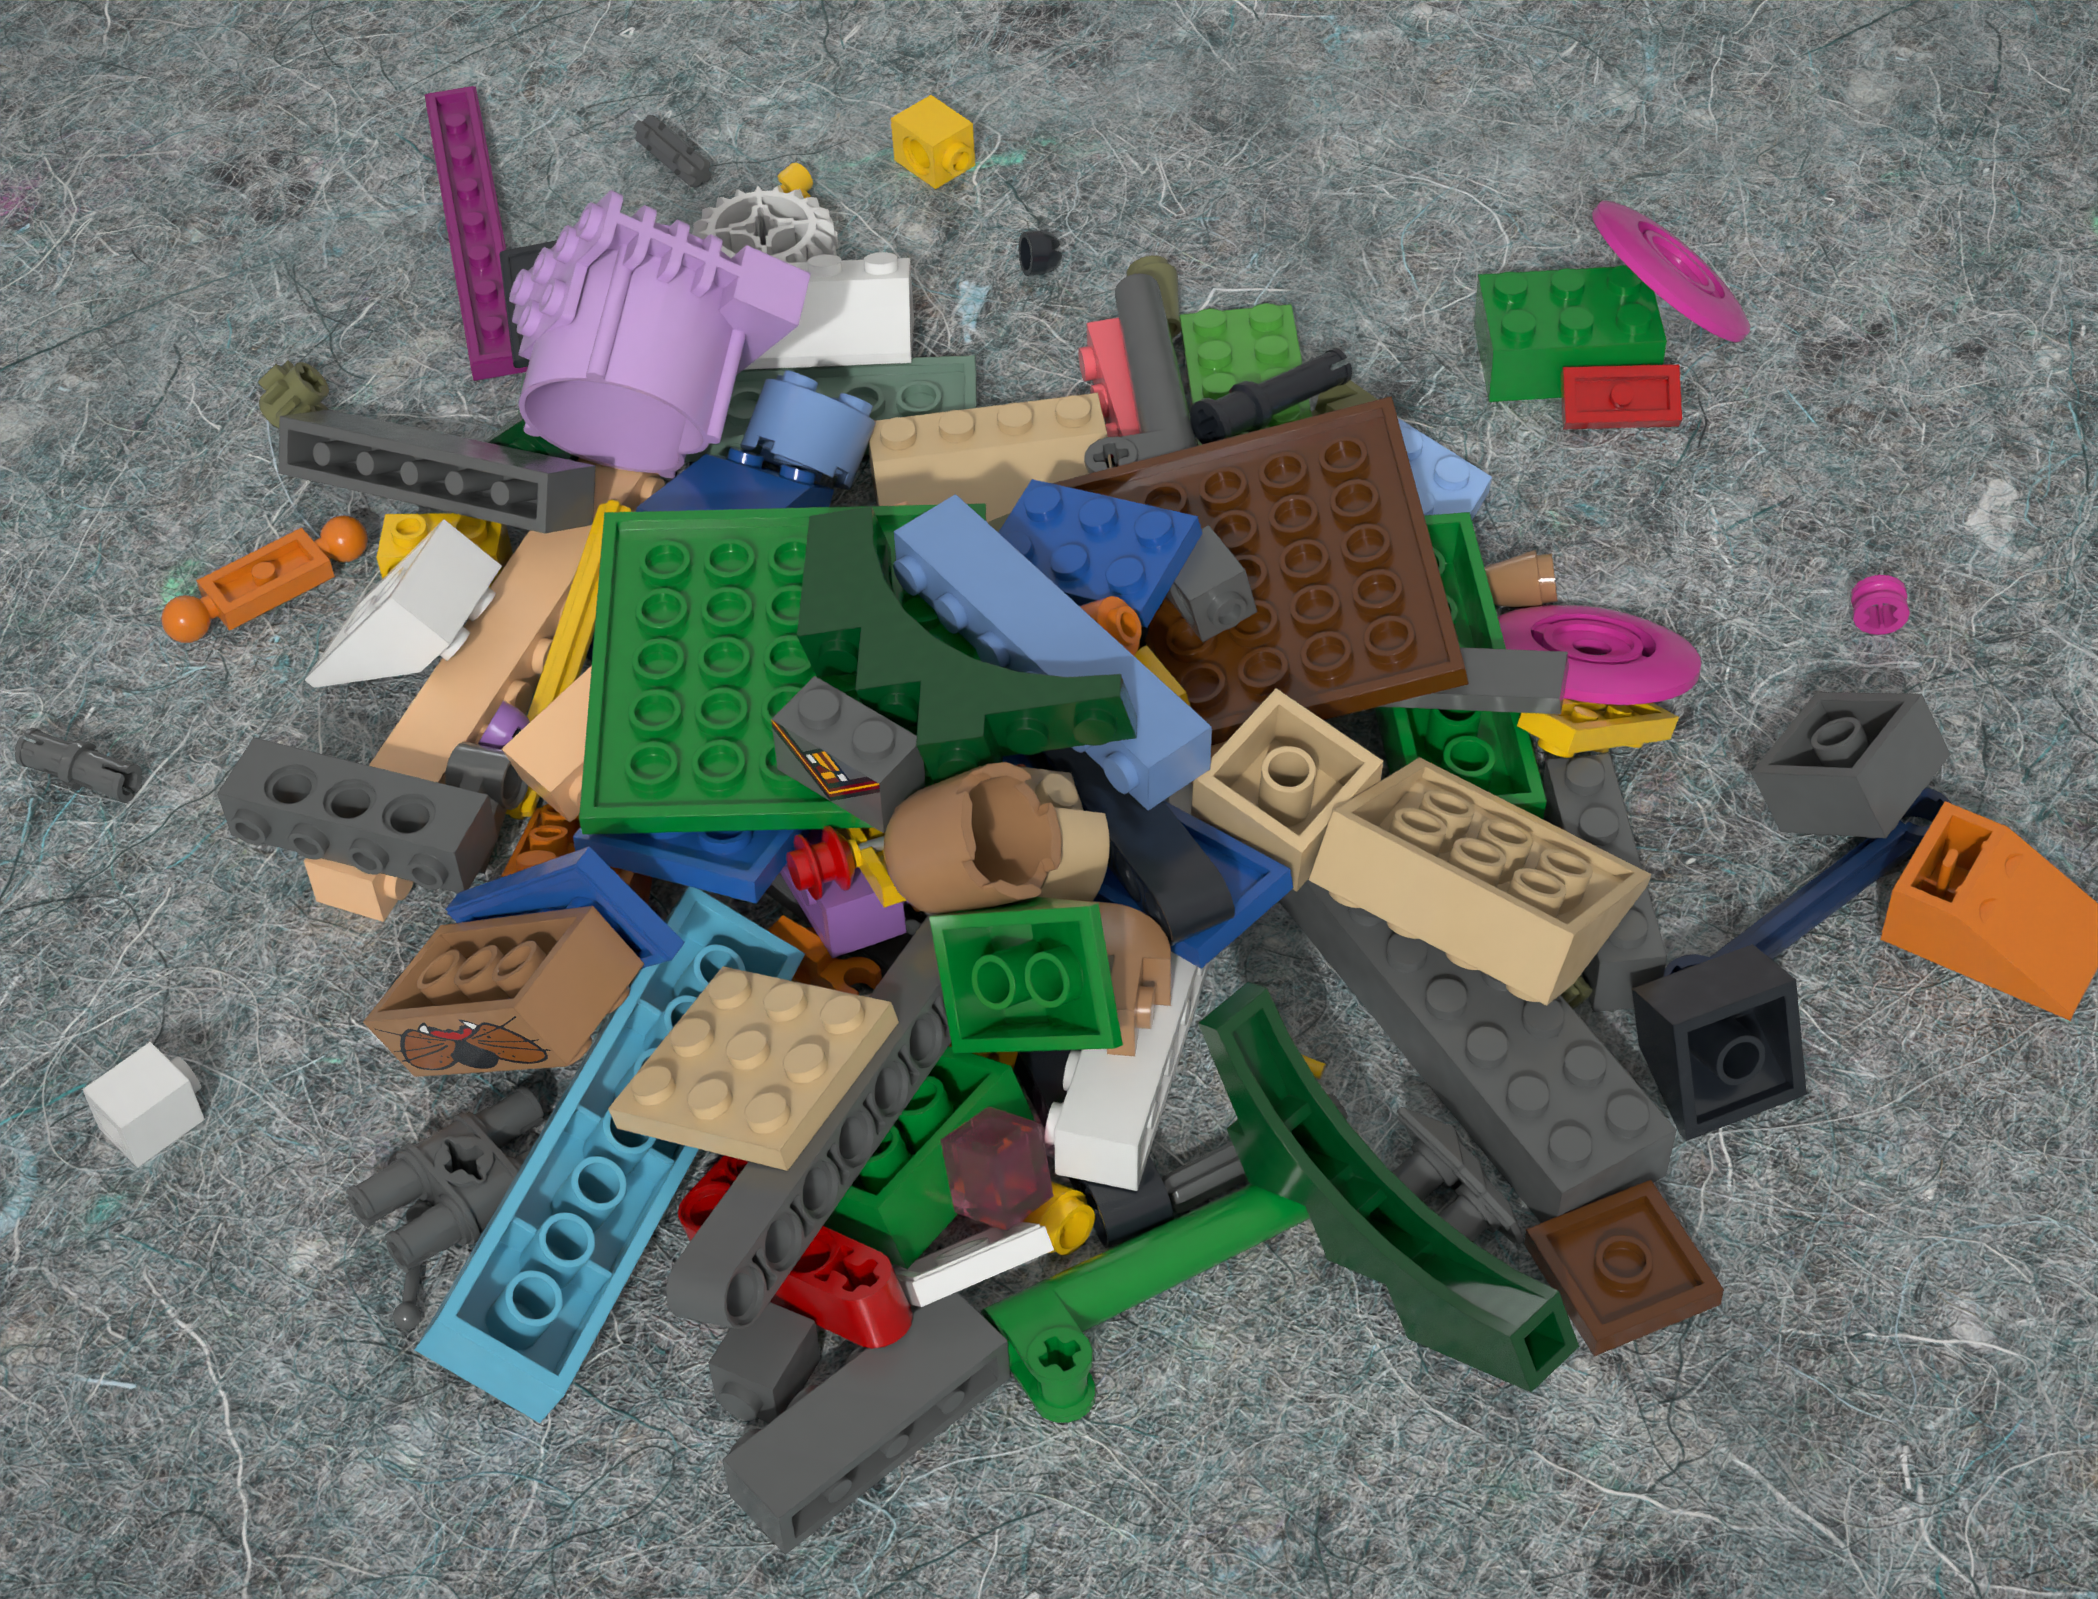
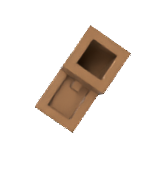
(1138, 967)

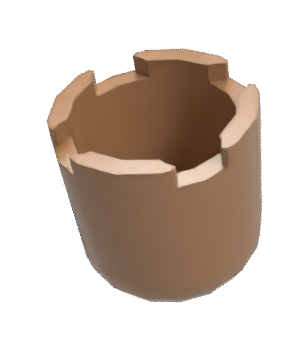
(972, 841)

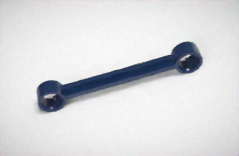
(1831, 888)

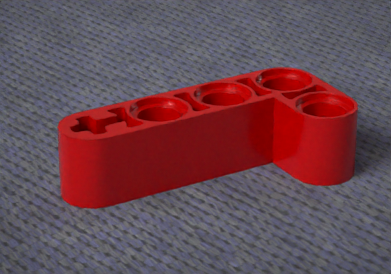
(835, 1280)

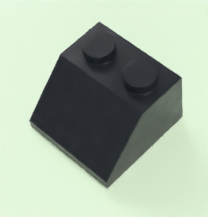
(1722, 1039)

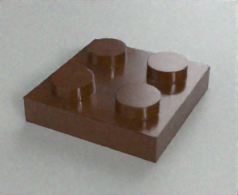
(1623, 1267)

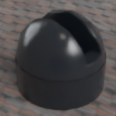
(1038, 252)

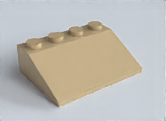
(983, 451)
(1476, 878)

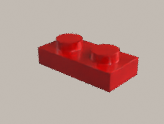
(1621, 396)

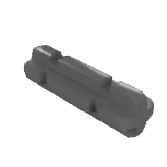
(672, 151)

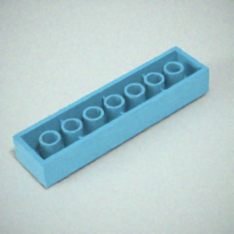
(586, 1189)

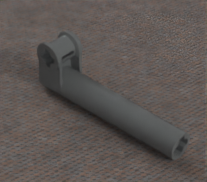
(1154, 380)

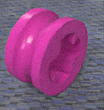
(1880, 618)

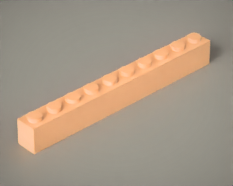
(493, 665)

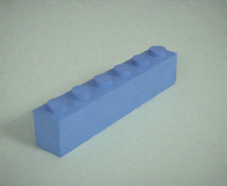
(1032, 626)

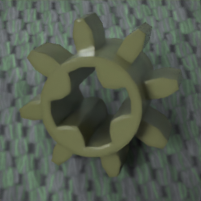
(292, 391)

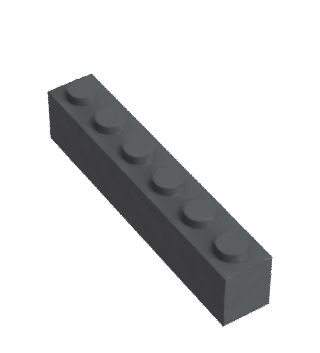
(437, 470)

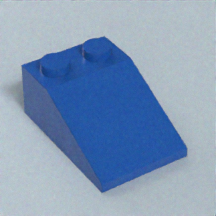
(738, 483)

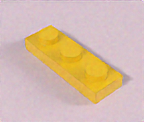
(1598, 727)

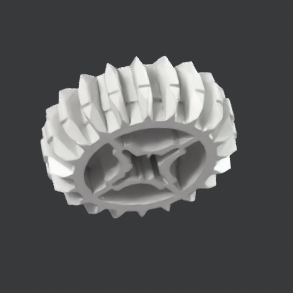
(772, 223)

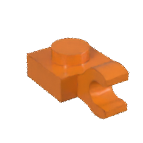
(818, 966)

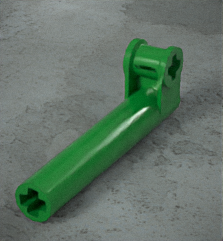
(1049, 1318)

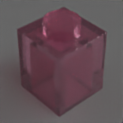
(997, 1168)

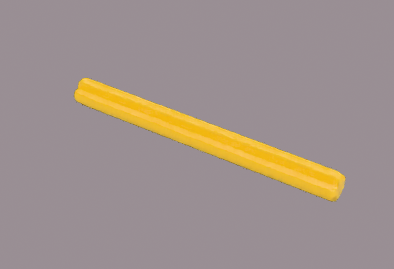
(572, 635)

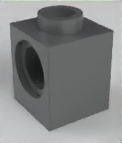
(1212, 588)

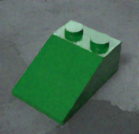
(1026, 977)

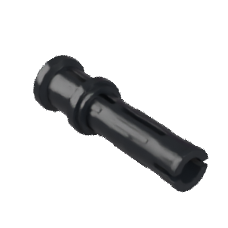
(1252, 405)

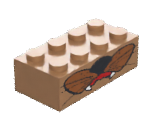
(506, 993)

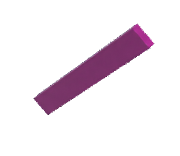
(472, 227)

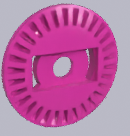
(1671, 270)
(1640, 657)

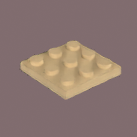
(754, 1067)

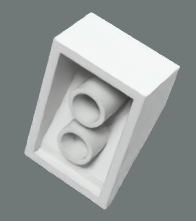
(412, 612)

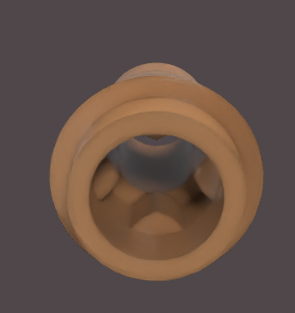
(1523, 580)

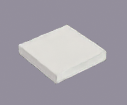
(971, 1261)

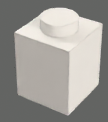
(145, 1103)

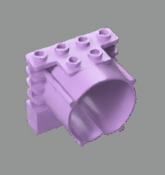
(643, 335)

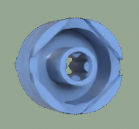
(810, 428)

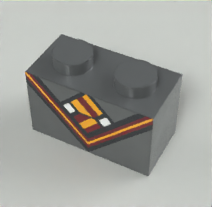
(847, 753)

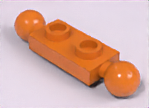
(264, 579)

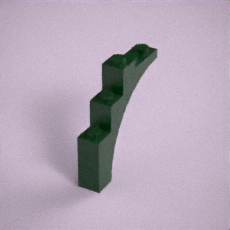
(962, 706)
(1365, 1217)

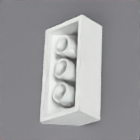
(849, 315)

